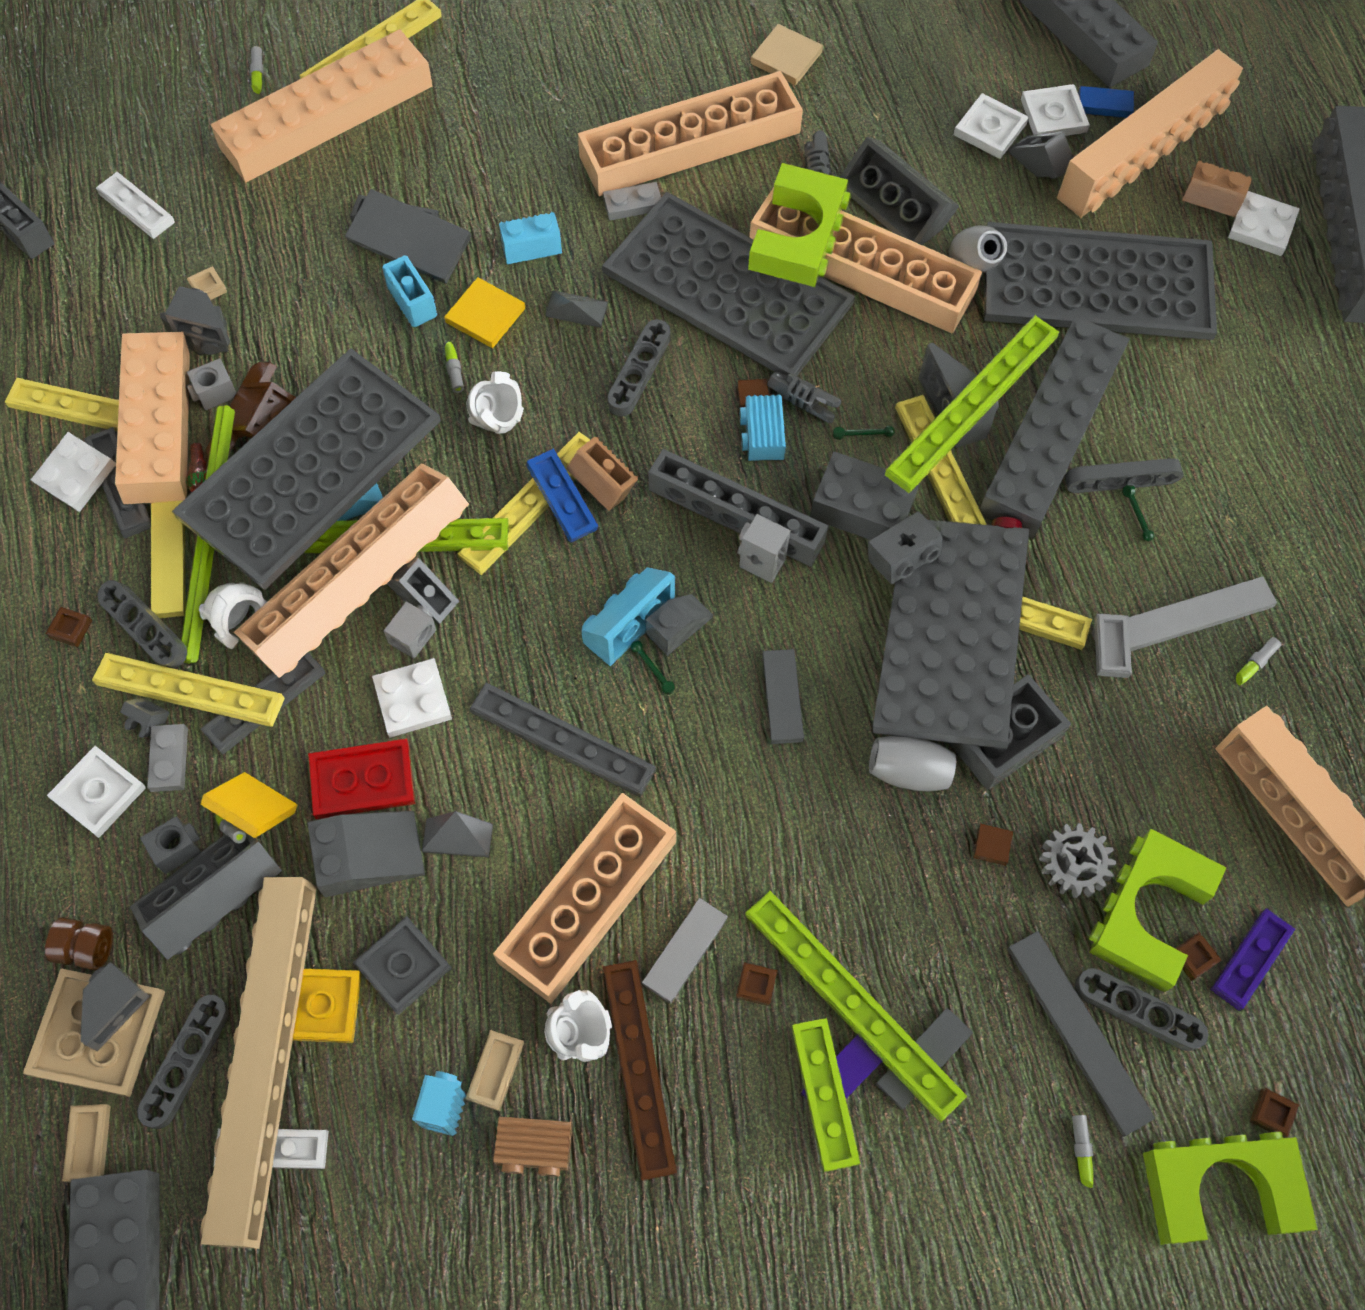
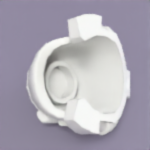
(495, 403)
(227, 608)
(578, 1027)

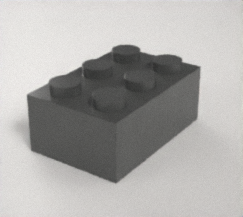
(860, 498)
(1032, 729)

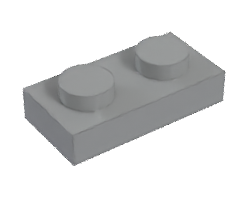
(631, 200)
(167, 758)

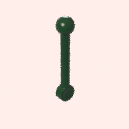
(839, 432)
(1129, 491)
(667, 686)

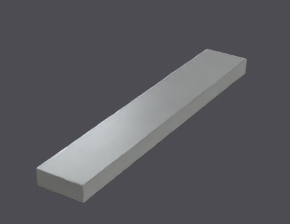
(1199, 613)

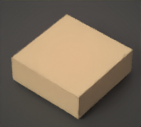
(208, 282)

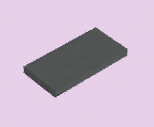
(401, 230)

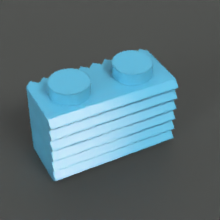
(530, 238)
(409, 291)
(764, 428)
(439, 1103)

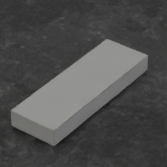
(684, 950)

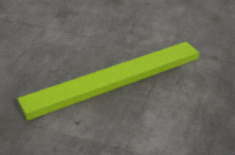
(971, 404)
(451, 538)
(856, 1007)

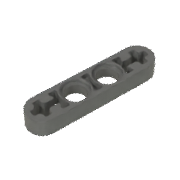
(636, 366)
(1118, 475)
(145, 619)
(1141, 1006)
(188, 1063)

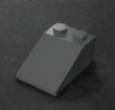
(943, 381)
(364, 851)

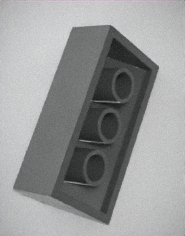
(897, 193)
(203, 893)

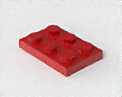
(361, 778)

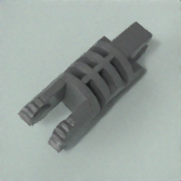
(817, 154)
(804, 395)

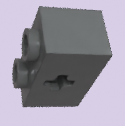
(905, 547)

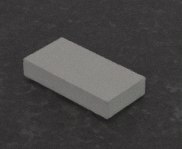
(1112, 645)

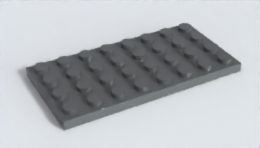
(703, 276)
(1104, 278)
(306, 468)
(955, 639)

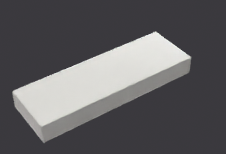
(135, 205)
(299, 1149)

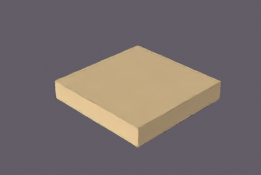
(786, 52)

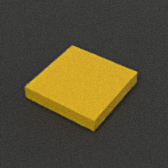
(485, 312)
(249, 804)
(327, 1006)

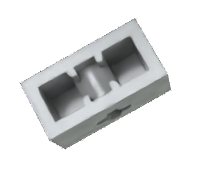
(763, 547)

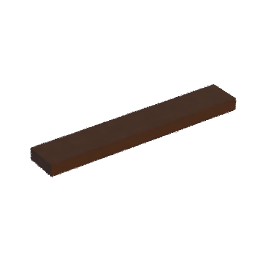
(639, 1071)

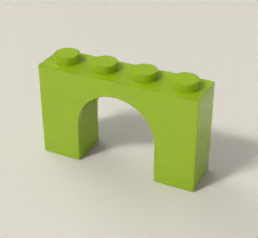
(802, 257)
(1121, 937)
(1270, 1162)

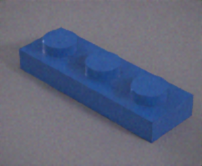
(562, 495)

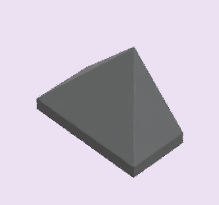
(576, 309)
(457, 835)

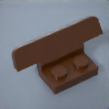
(256, 402)

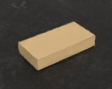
(495, 1070)
(86, 1141)

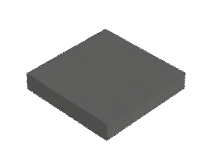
(402, 965)

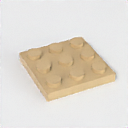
(64, 1059)

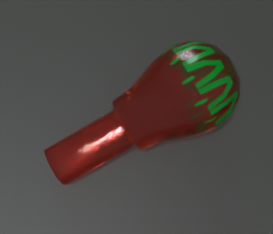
(197, 468)

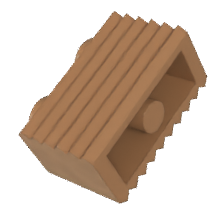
(1217, 188)
(602, 473)
(533, 1145)

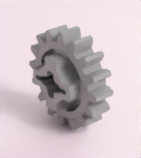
(1090, 864)

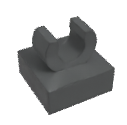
(145, 713)

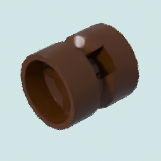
(78, 944)

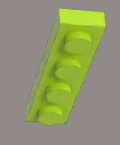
(825, 1095)

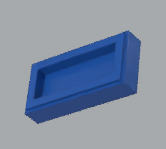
(1106, 101)

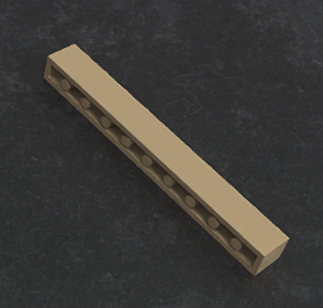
(259, 1065)

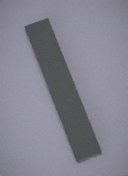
(563, 739)
(1081, 1034)

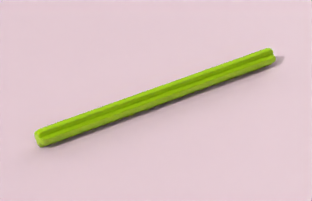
(203, 551)

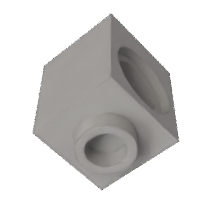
(211, 384)
(410, 629)

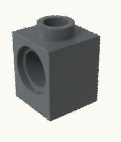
(157, 844)

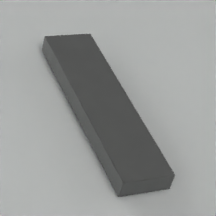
(129, 517)
(228, 731)

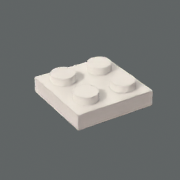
(1055, 110)
(991, 126)
(1264, 223)
(73, 471)
(411, 697)
(96, 791)

